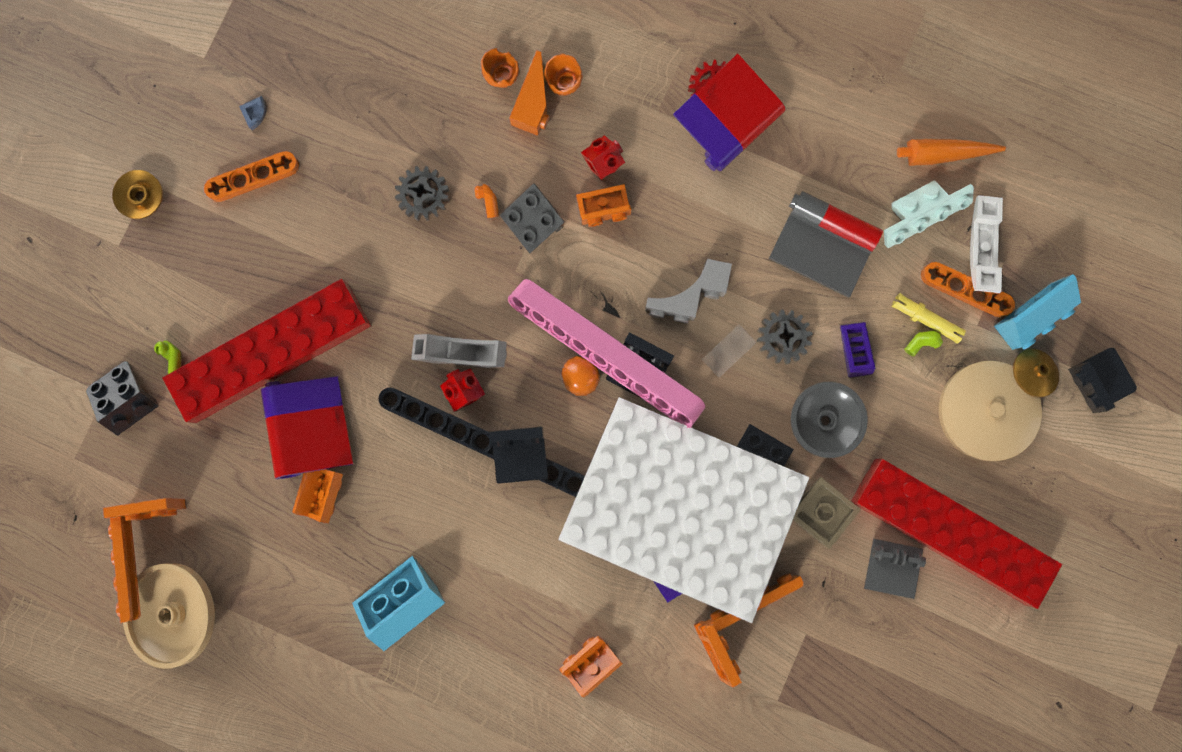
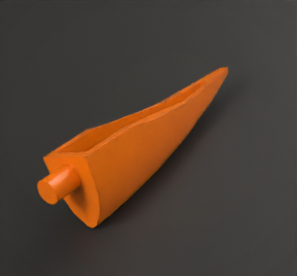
(944, 150)

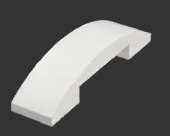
(984, 244)

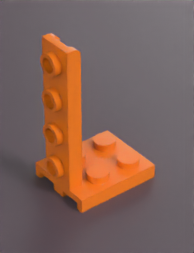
(123, 548)
(717, 646)

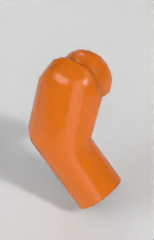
(490, 200)

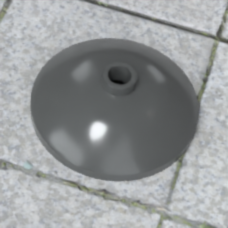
(846, 419)

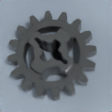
(412, 190)
(783, 324)

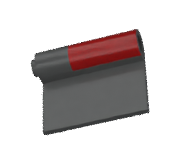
(825, 243)

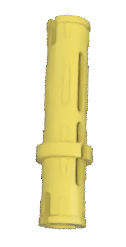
(919, 313)

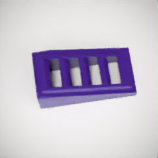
(862, 370)

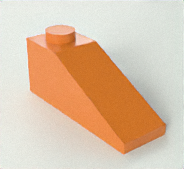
(530, 107)

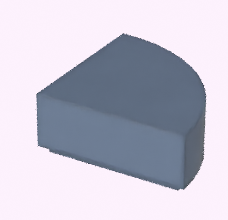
(254, 112)

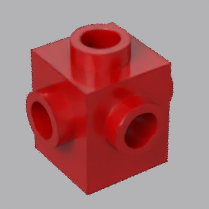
(603, 156)
(461, 389)

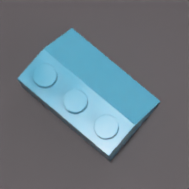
(1040, 313)
(397, 604)

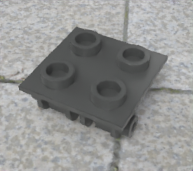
(532, 218)
(894, 568)

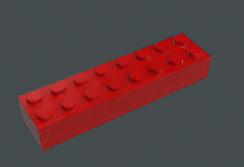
(266, 352)
(956, 533)

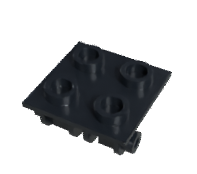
(764, 445)

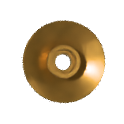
(129, 187)
(1028, 373)

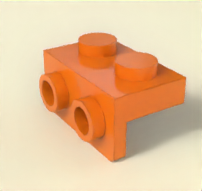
(603, 205)
(318, 494)
(590, 665)

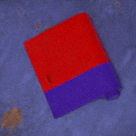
(729, 112)
(305, 426)

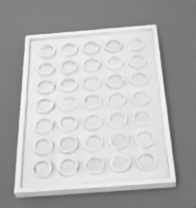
(684, 509)

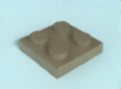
(825, 512)

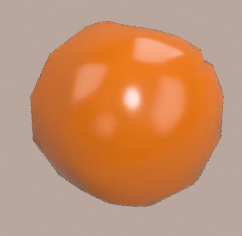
(499, 68)
(563, 74)
(580, 376)

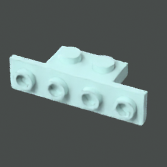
(924, 209)

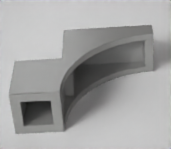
(684, 306)
(459, 351)

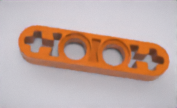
(253, 181)
(966, 292)

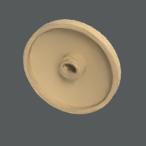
(988, 412)
(174, 616)

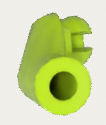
(921, 339)
(170, 353)

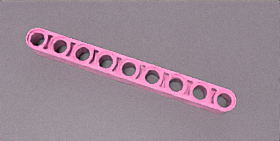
(606, 353)

